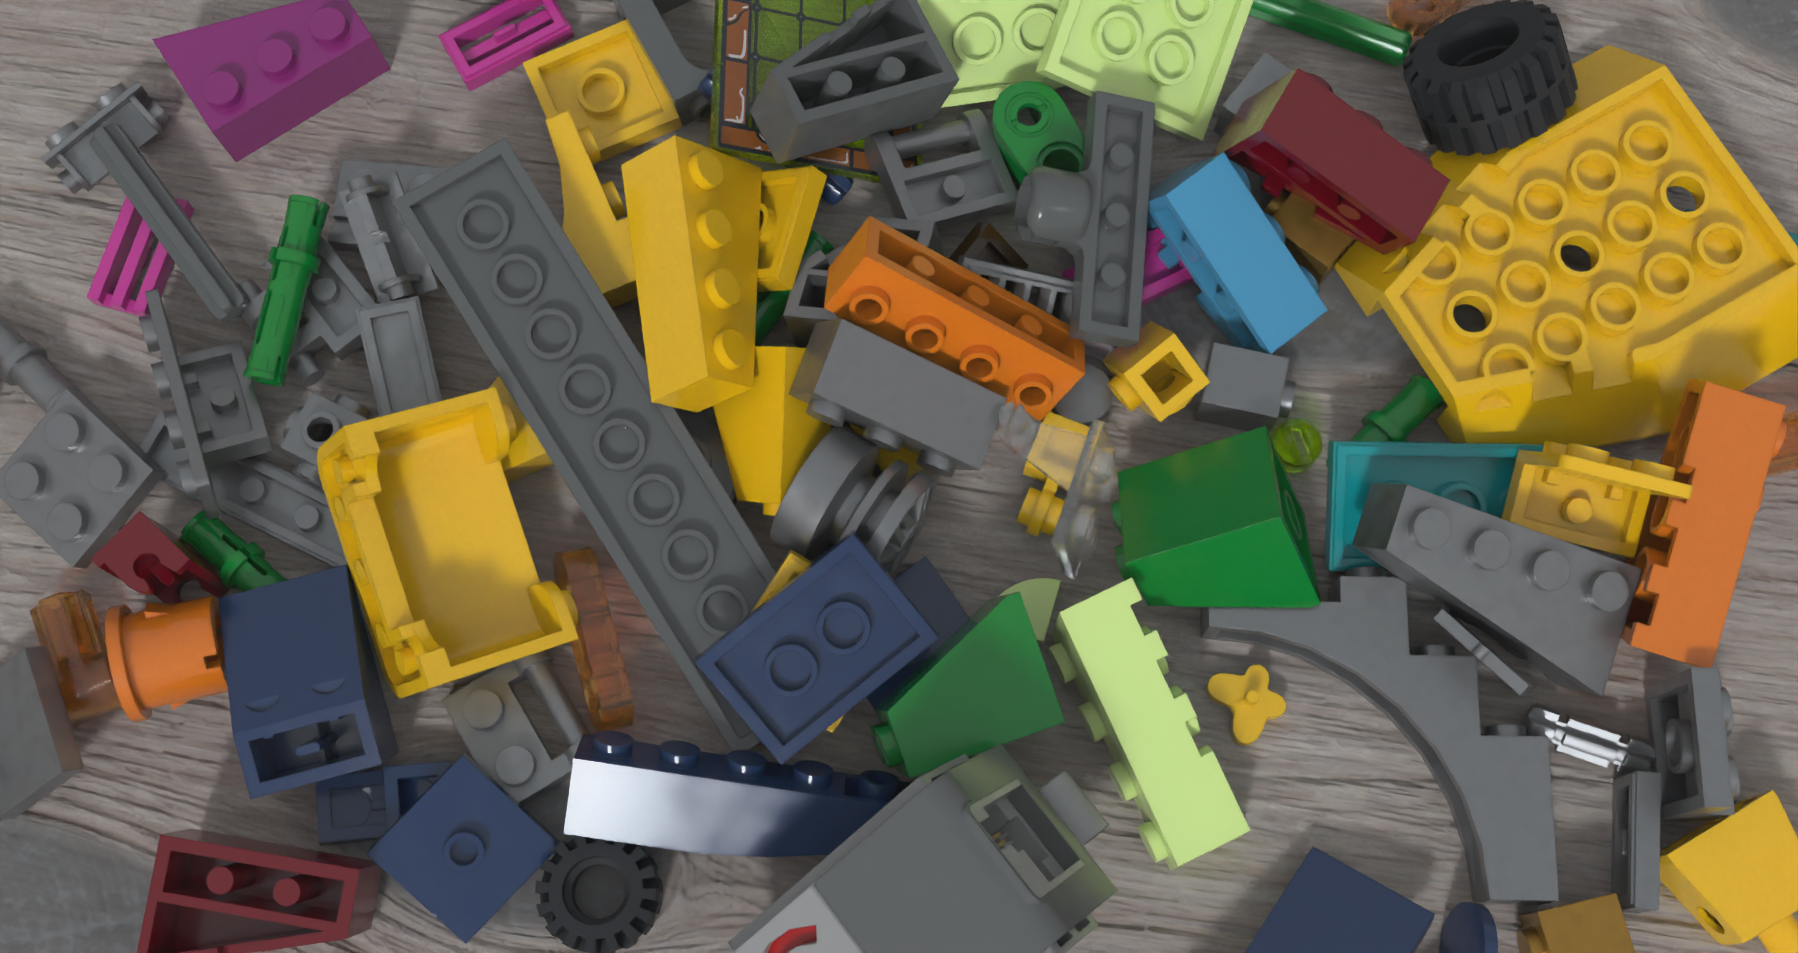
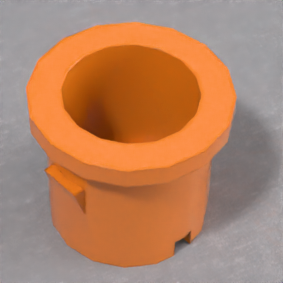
(165, 654)

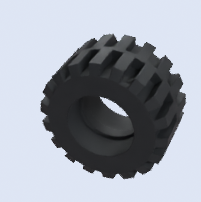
(1490, 77)

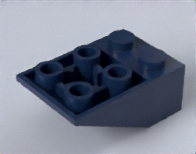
(303, 683)

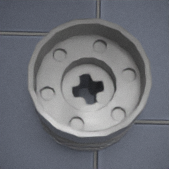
(840, 495)

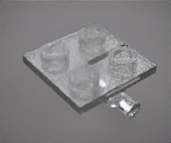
(1078, 465)

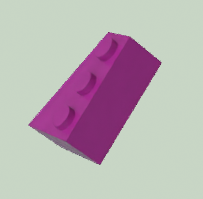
(272, 68)

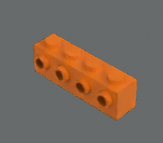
(953, 318)

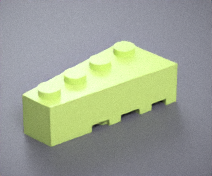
(1145, 727)

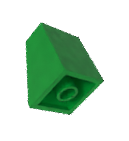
(1216, 528)
(970, 693)

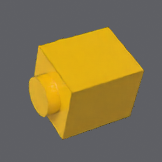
(1154, 373)

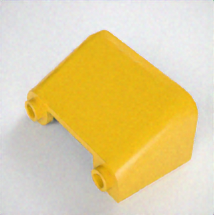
(440, 542)

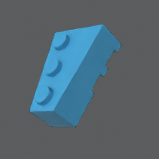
(1233, 255)

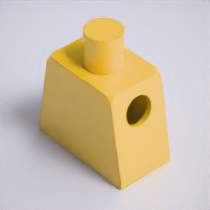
(1740, 875)

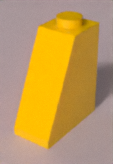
(768, 430)

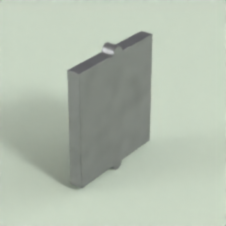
(1483, 652)

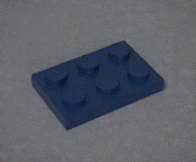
(817, 647)

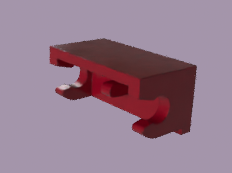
(156, 561)

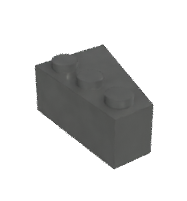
(855, 82)

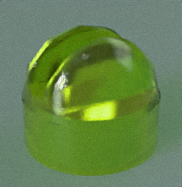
(1288, 448)

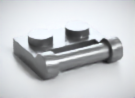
(946, 189)
(503, 734)

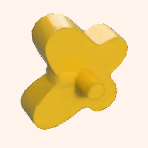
(1248, 701)

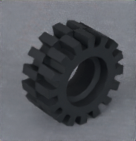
(559, 902)

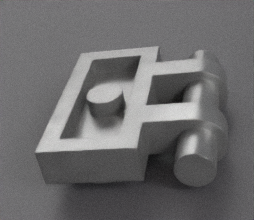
(330, 312)

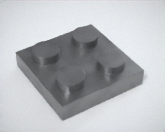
(77, 478)

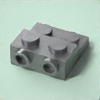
(1690, 729)

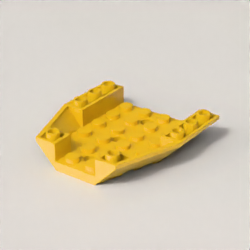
(1606, 347)

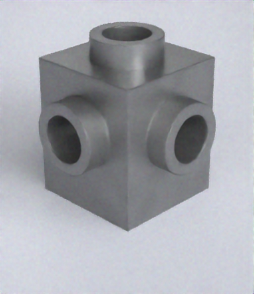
(313, 425)

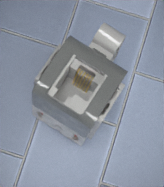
(951, 867)

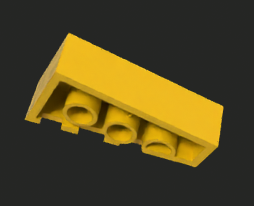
(695, 269)

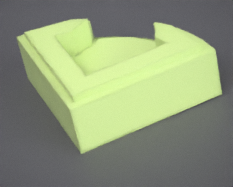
(1039, 600)

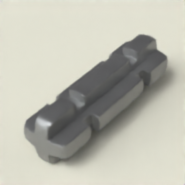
(1589, 740)

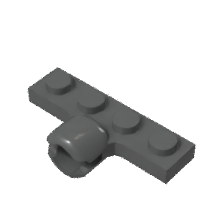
(1099, 217)

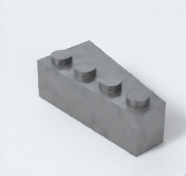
(1519, 586)

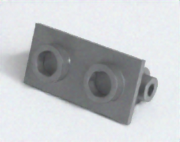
(72, 143)
(386, 245)

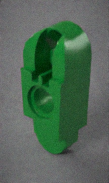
(1050, 142)

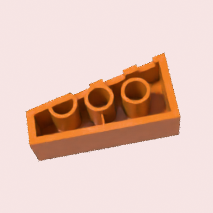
(1697, 545)

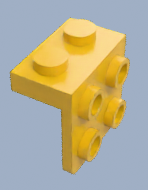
(1587, 495)

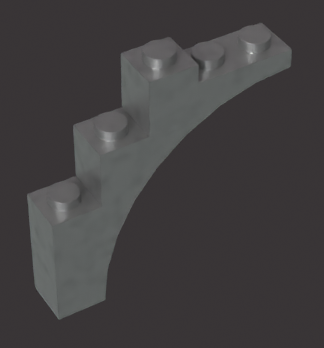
(1492, 782)

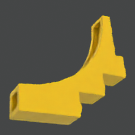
(601, 245)

